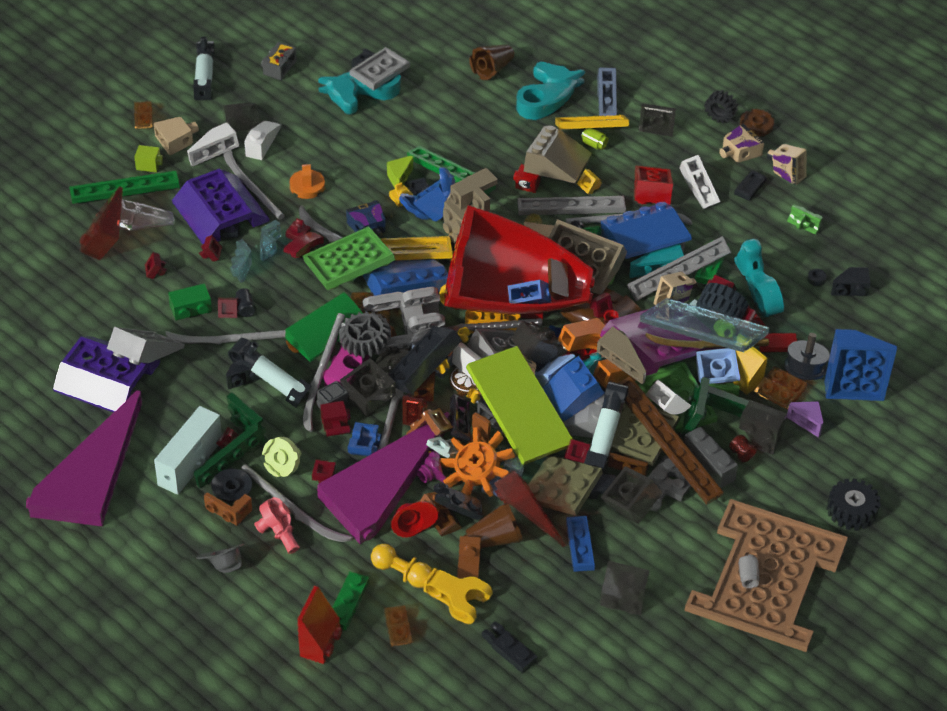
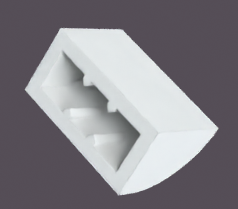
(462, 356)
(667, 398)

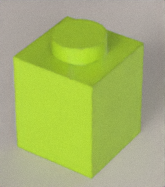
(148, 158)

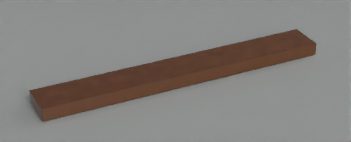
(671, 443)

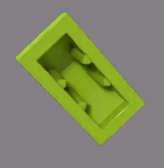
(399, 169)

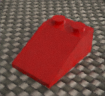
(652, 185)
(317, 627)

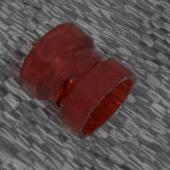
(743, 449)

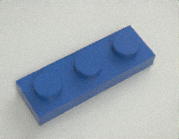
(580, 543)

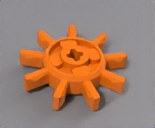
(477, 462)

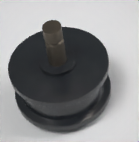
(807, 359)

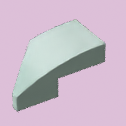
(443, 447)

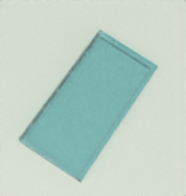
(704, 325)

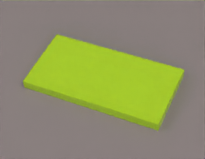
(519, 405)

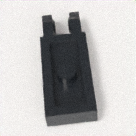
(458, 501)
(510, 647)

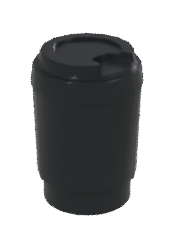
(245, 304)

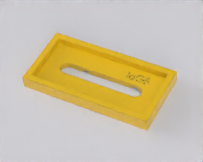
(591, 122)
(419, 247)

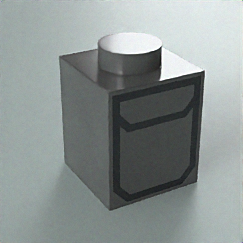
(332, 393)

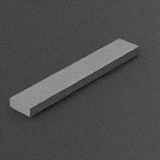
(571, 205)
(685, 264)

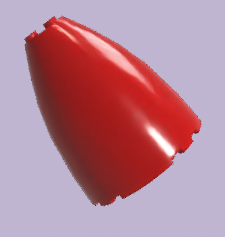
(501, 253)

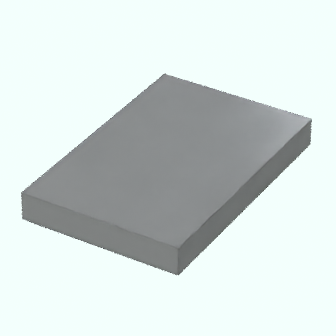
(379, 68)

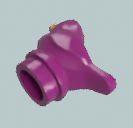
(431, 468)

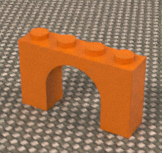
(586, 335)

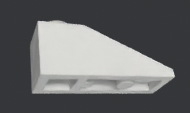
(260, 139)
(213, 144)
(699, 181)

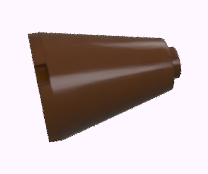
(489, 60)
(496, 528)

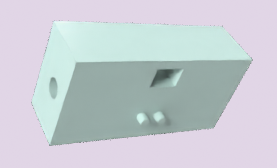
(188, 450)

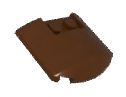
(583, 312)

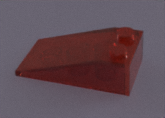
(104, 228)
(516, 492)

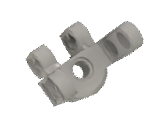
(418, 312)

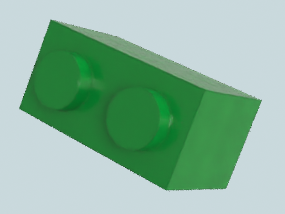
(190, 301)

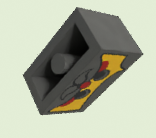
(279, 60)

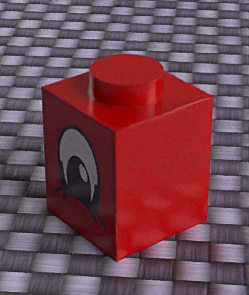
(526, 181)

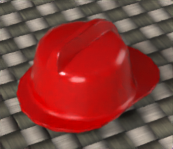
(413, 518)

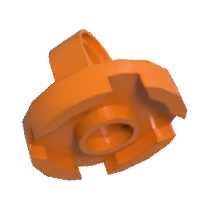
(307, 182)

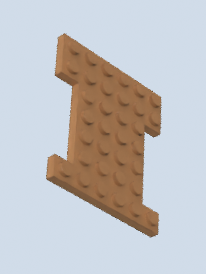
(786, 560)

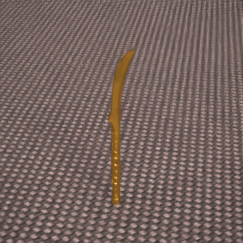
(695, 344)

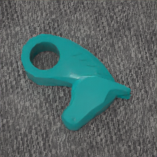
(345, 90)
(550, 96)
(761, 286)

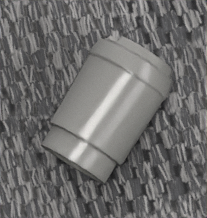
(749, 571)

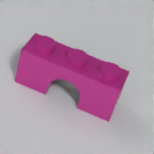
(340, 366)

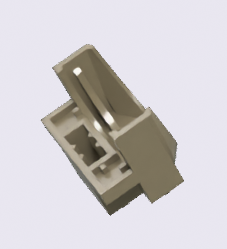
(461, 195)

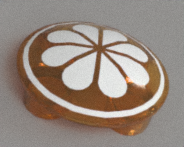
(461, 382)

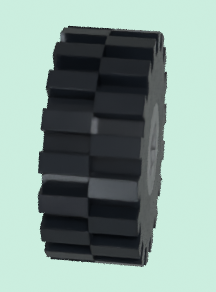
(851, 514)

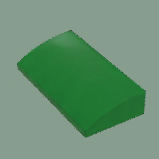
(313, 331)

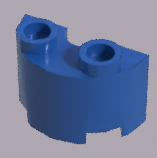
(364, 439)

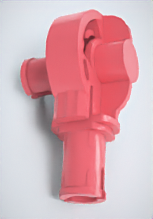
(277, 517)

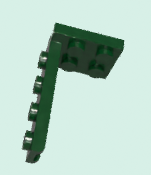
(713, 397)
(253, 434)

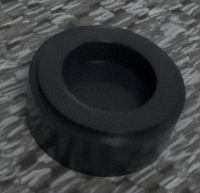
(816, 277)

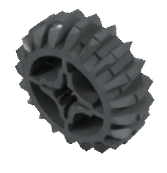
(365, 334)

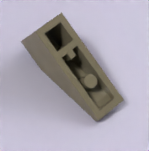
(618, 349)

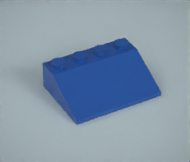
(646, 229)
(406, 276)
(858, 366)

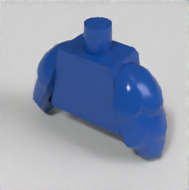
(430, 202)

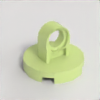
(281, 456)

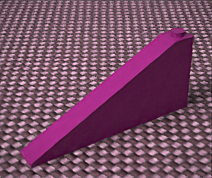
(86, 479)
(371, 488)

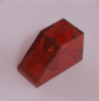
(413, 408)

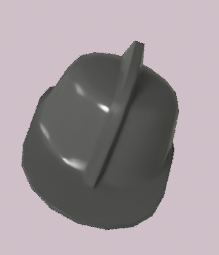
(225, 559)

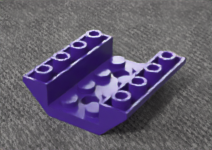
(206, 207)
(98, 378)

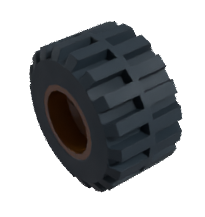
(723, 300)

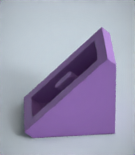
(807, 416)

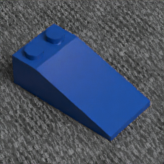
(572, 389)

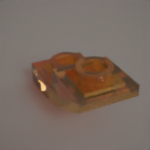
(143, 115)
(397, 625)

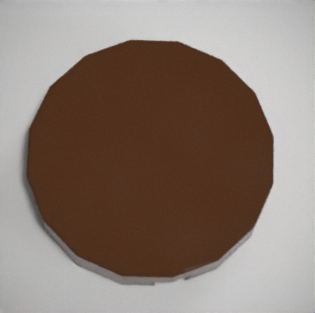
(758, 121)

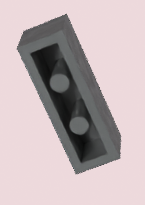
(711, 456)

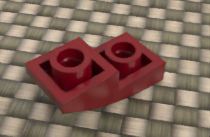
(303, 243)

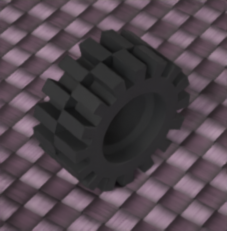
(716, 111)

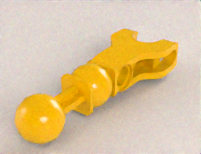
(436, 583)

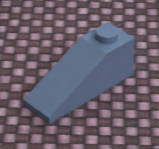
(606, 91)

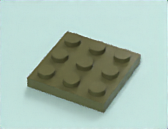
(633, 438)
(564, 484)

